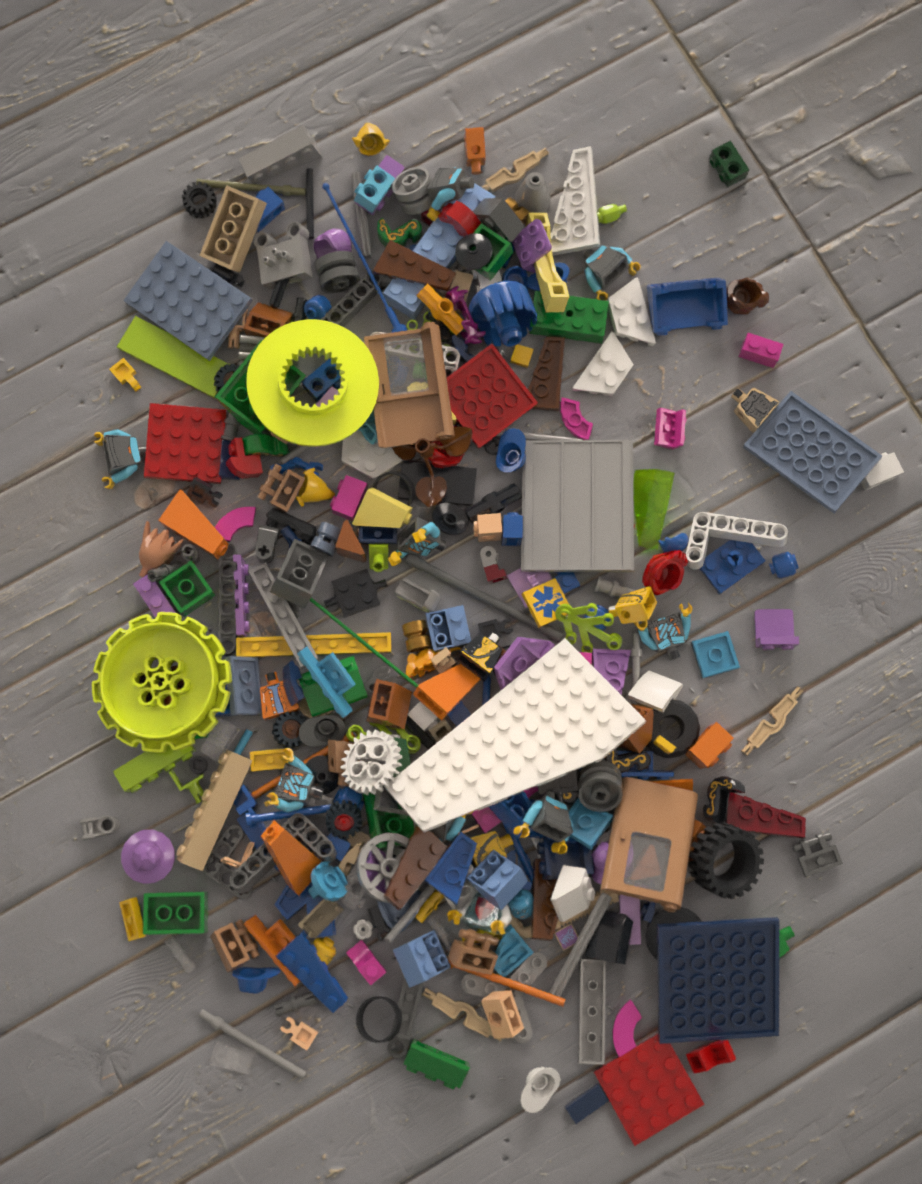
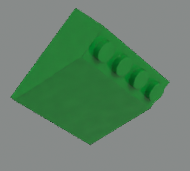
(235, 396)

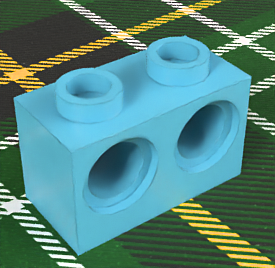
(375, 189)

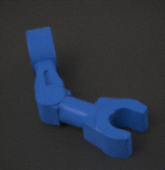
(298, 463)

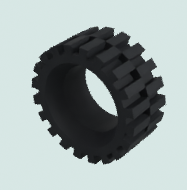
(744, 865)

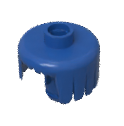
(503, 312)

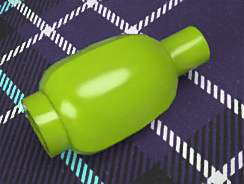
(610, 213)

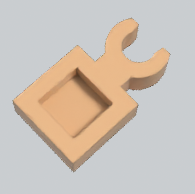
(302, 1035)

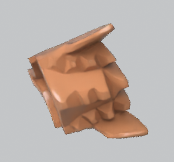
(156, 549)

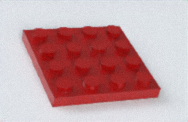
(487, 395)
(184, 443)
(648, 1088)

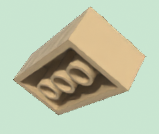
(233, 229)

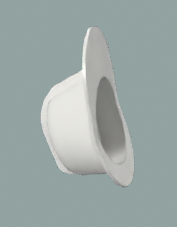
(539, 1088)

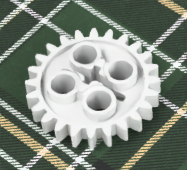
(368, 779)

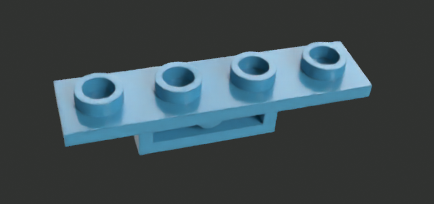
(331, 678)

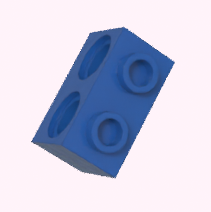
(319, 377)
(512, 529)

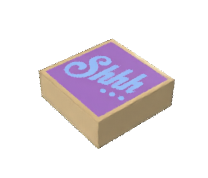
(566, 936)

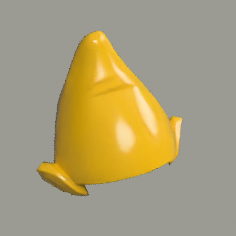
(370, 140)
(313, 489)

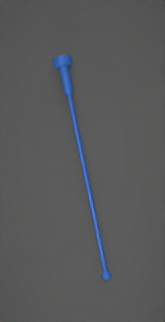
(389, 311)

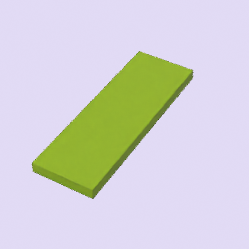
(170, 356)

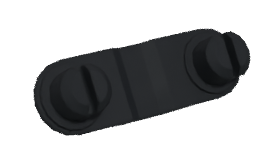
(308, 530)

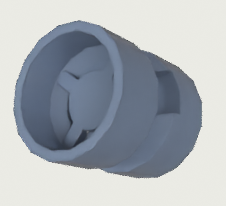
(329, 533)

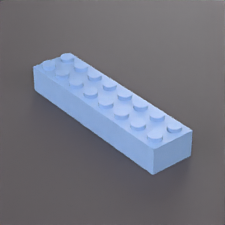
(437, 245)

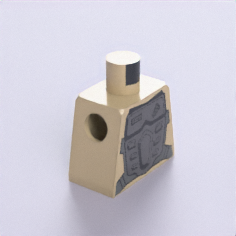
(753, 407)

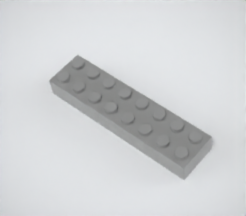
(592, 1011)

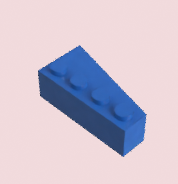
(512, 811)

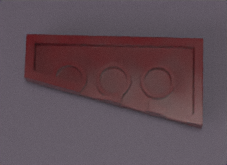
(763, 818)

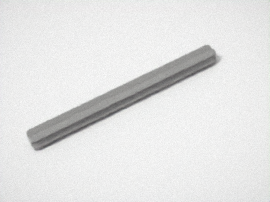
(580, 944)

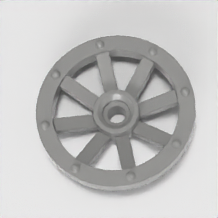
(391, 862)

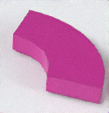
(574, 420)
(235, 520)
(624, 1027)

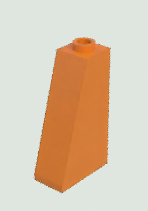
(190, 523)
(446, 690)
(290, 856)

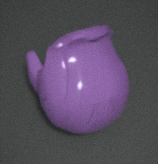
(332, 241)

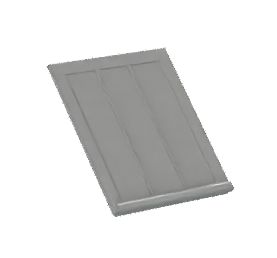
(578, 506)

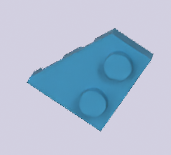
(511, 952)

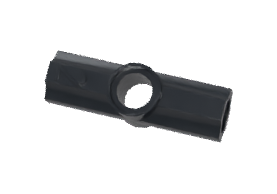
(493, 502)

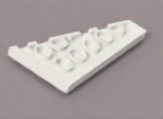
(577, 214)

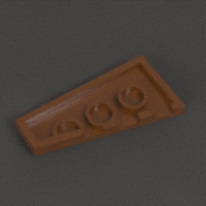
(410, 266)
(548, 375)
(416, 863)
(543, 913)

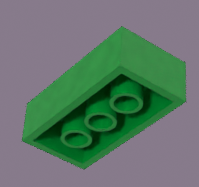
(584, 323)

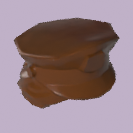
(745, 296)

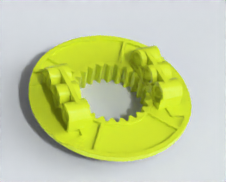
(317, 424)

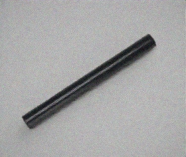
(310, 202)

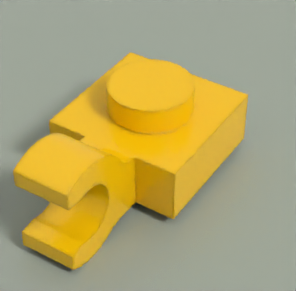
(124, 373)

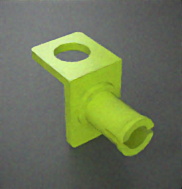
(378, 557)
(193, 786)

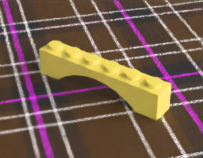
(552, 288)

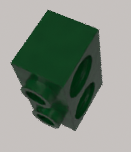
(732, 163)

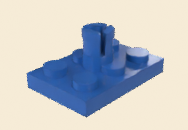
(730, 564)

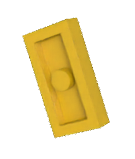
(267, 760)
(132, 918)

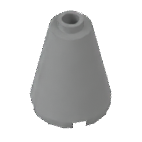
(533, 194)

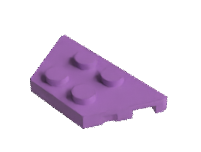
(519, 658)

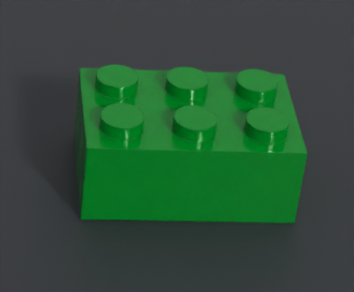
(175, 913)

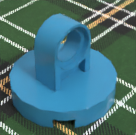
(327, 882)

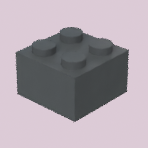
(499, 218)

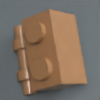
(286, 490)
(230, 946)
(473, 956)

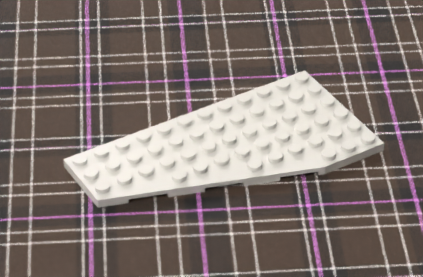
(526, 735)

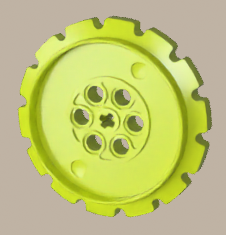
(191, 708)

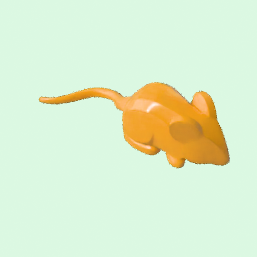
(422, 662)

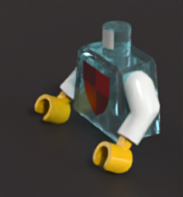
(482, 915)

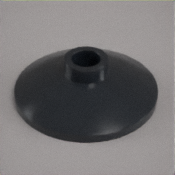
(474, 259)
(450, 518)
(319, 765)

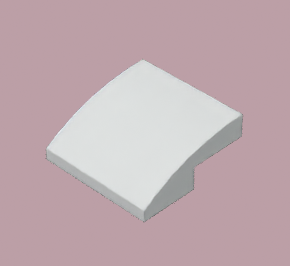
(655, 691)

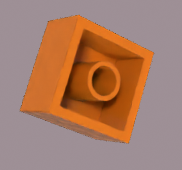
(709, 745)

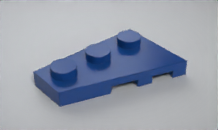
(452, 868)
(290, 903)

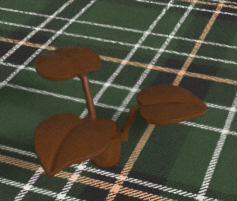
(433, 489)

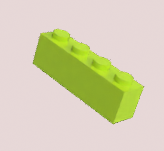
(148, 766)

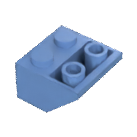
(448, 628)
(497, 879)
(421, 958)

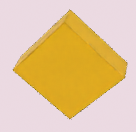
(521, 355)
(664, 745)

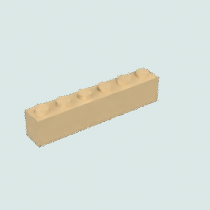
(213, 810)

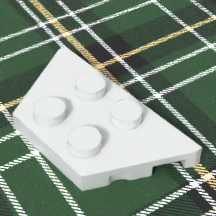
(630, 314)
(606, 369)
(368, 458)

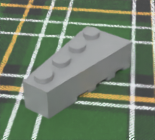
(280, 155)

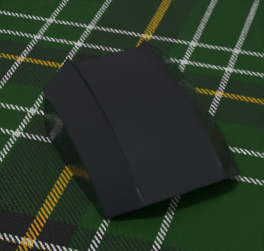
(611, 938)

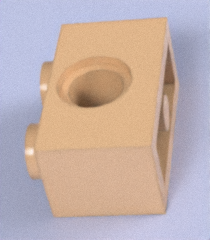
(488, 527)
(502, 1014)

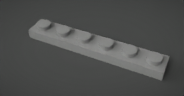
(281, 612)

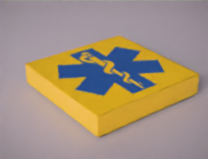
(544, 600)

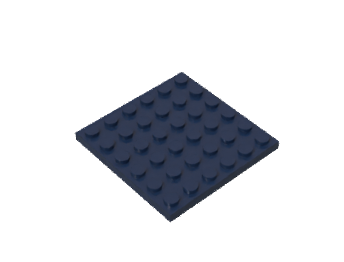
(718, 980)

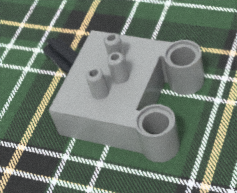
(283, 262)

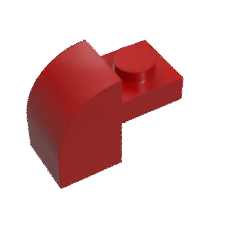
(460, 217)
(242, 465)
(710, 1055)

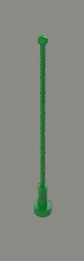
(363, 642)

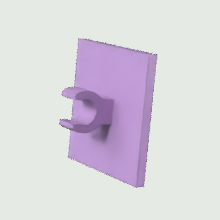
(527, 580)

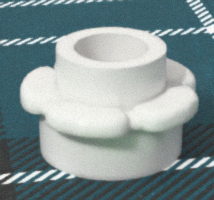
(363, 934)

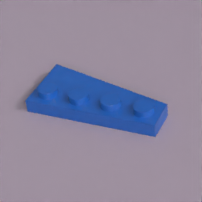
(305, 964)

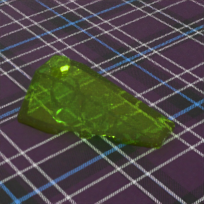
(651, 500)

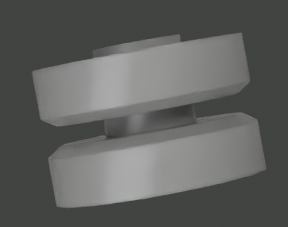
(411, 190)

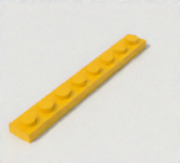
(321, 644)

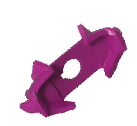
(471, 334)

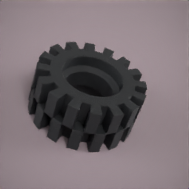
(196, 190)

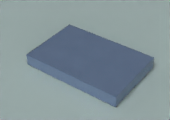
(245, 686)

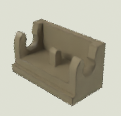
(320, 917)

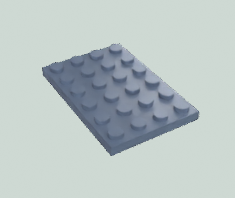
(188, 300)
(812, 452)

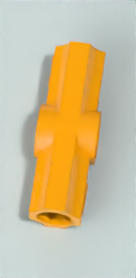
(441, 309)

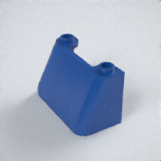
(687, 304)

